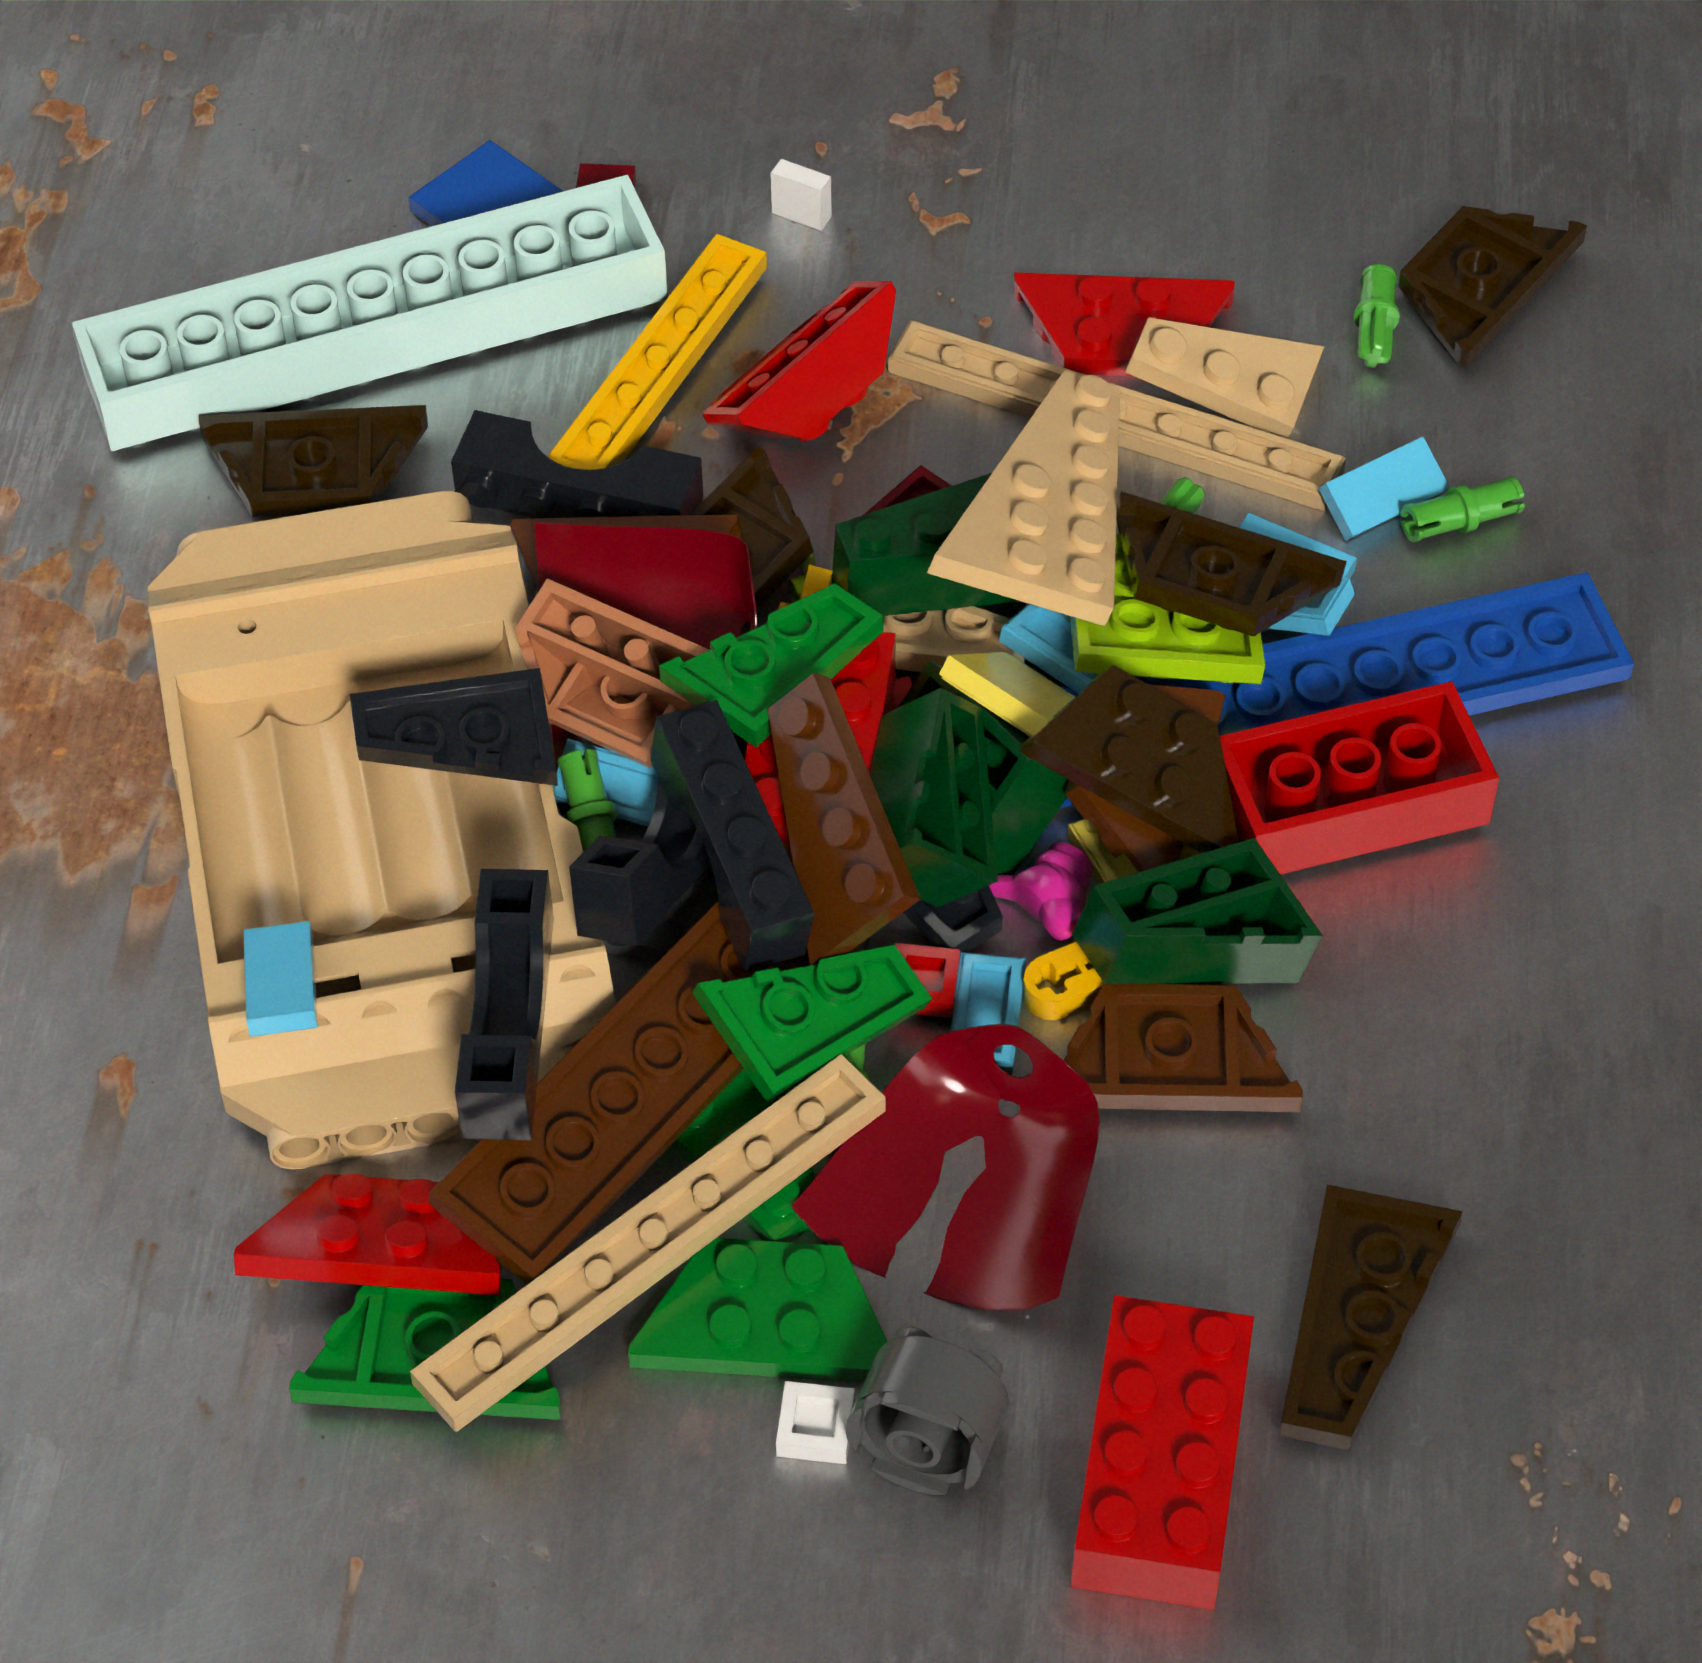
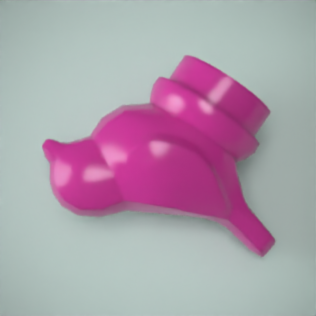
(1051, 889)

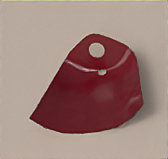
(667, 576)
(1018, 1215)

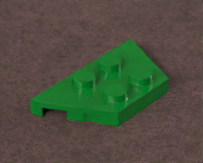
(763, 1314)
(390, 1334)

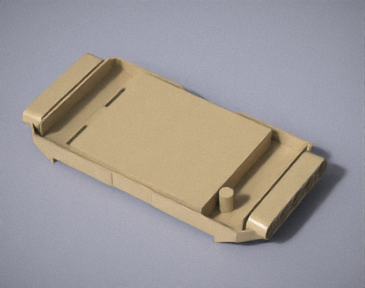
(285, 825)

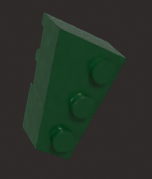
(889, 551)
(1021, 790)
(938, 794)
(1199, 923)

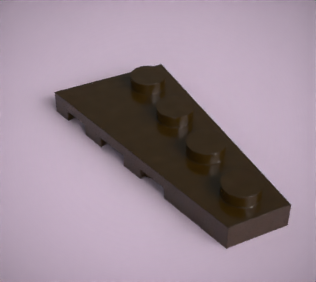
(1360, 1299)

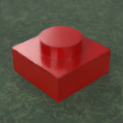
(938, 972)

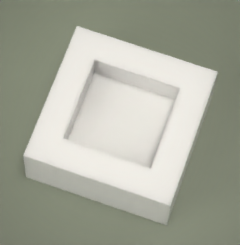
(801, 194)
(814, 1422)

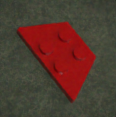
(1099, 319)
(370, 1236)

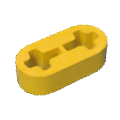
(1061, 967)

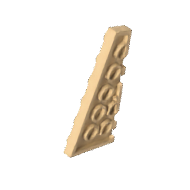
(1048, 509)

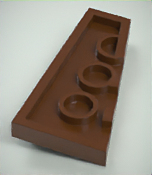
(835, 822)

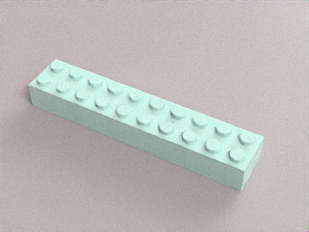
(370, 311)

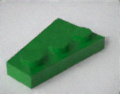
(768, 662)
(804, 1017)

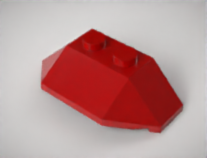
(813, 368)

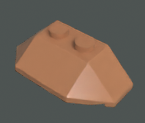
(601, 669)

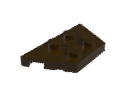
(1483, 274)
(313, 457)
(768, 522)
(1217, 568)
(1143, 758)

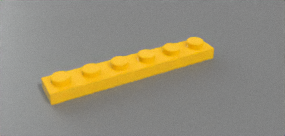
(661, 356)

